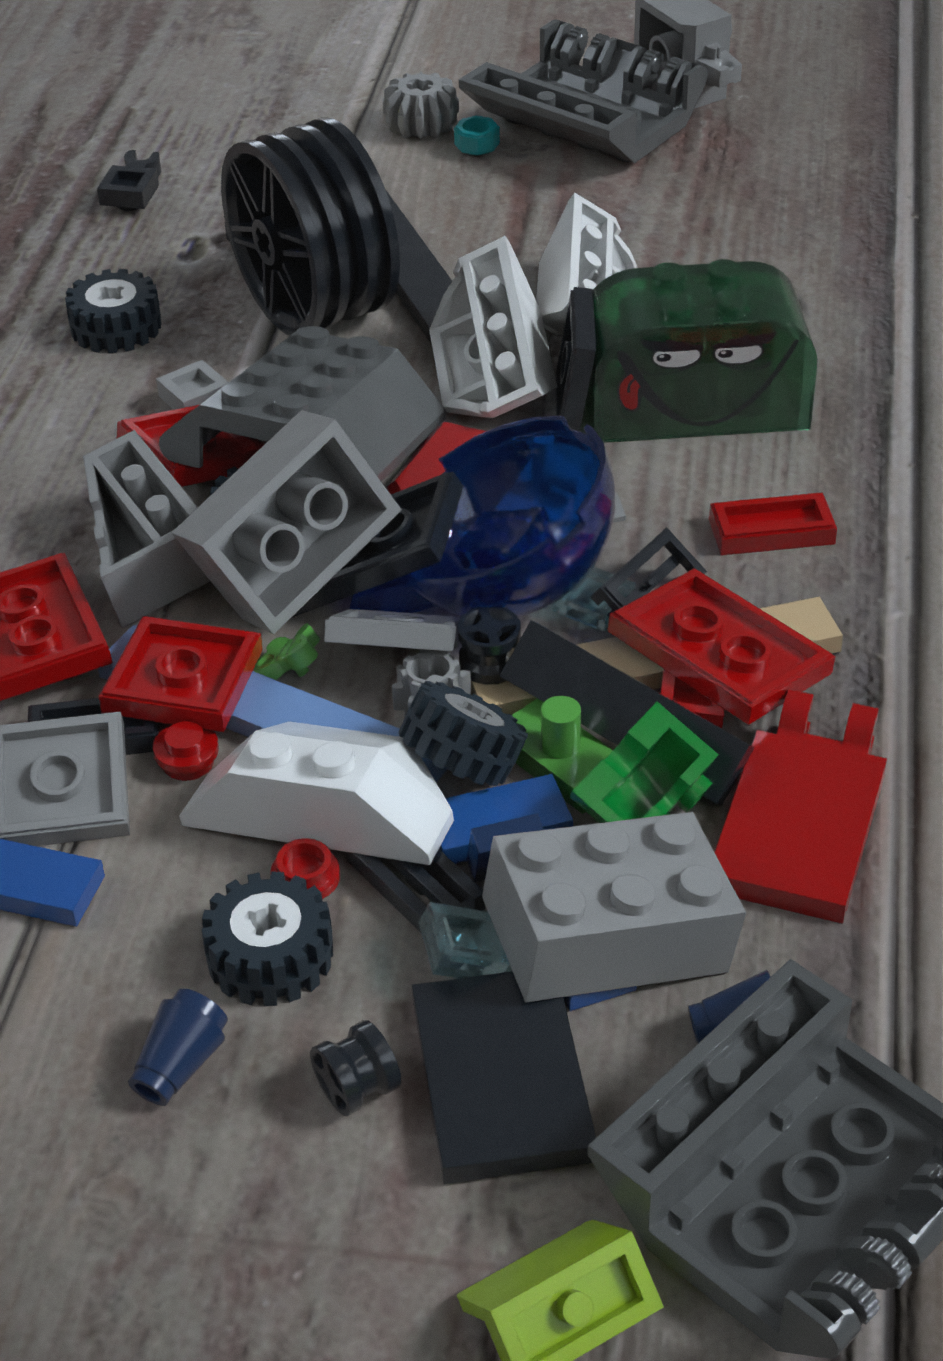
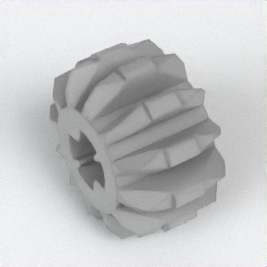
(420, 105)

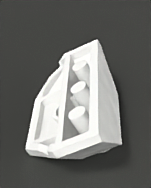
(579, 254)
(490, 336)
(328, 786)

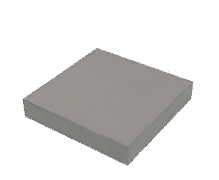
(393, 629)
(63, 780)

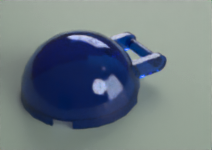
(516, 469)

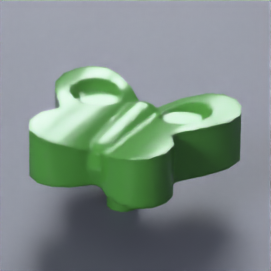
(289, 654)

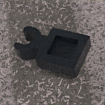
(130, 185)

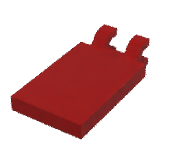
(803, 813)

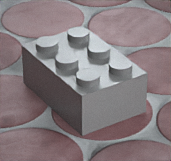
(287, 520)
(611, 905)

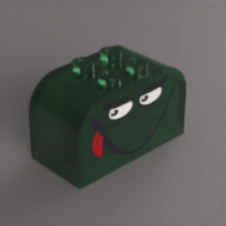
(699, 353)

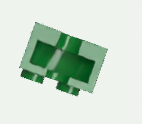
(648, 771)

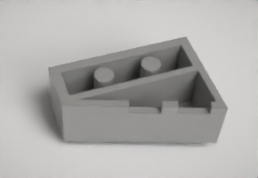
(134, 515)

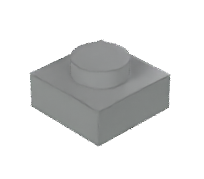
(189, 385)

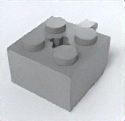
(693, 32)

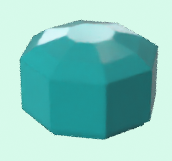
(477, 135)

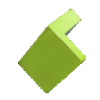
(565, 1295)

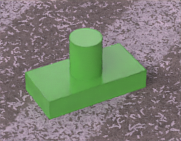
(558, 744)

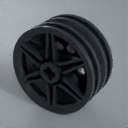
(310, 225)

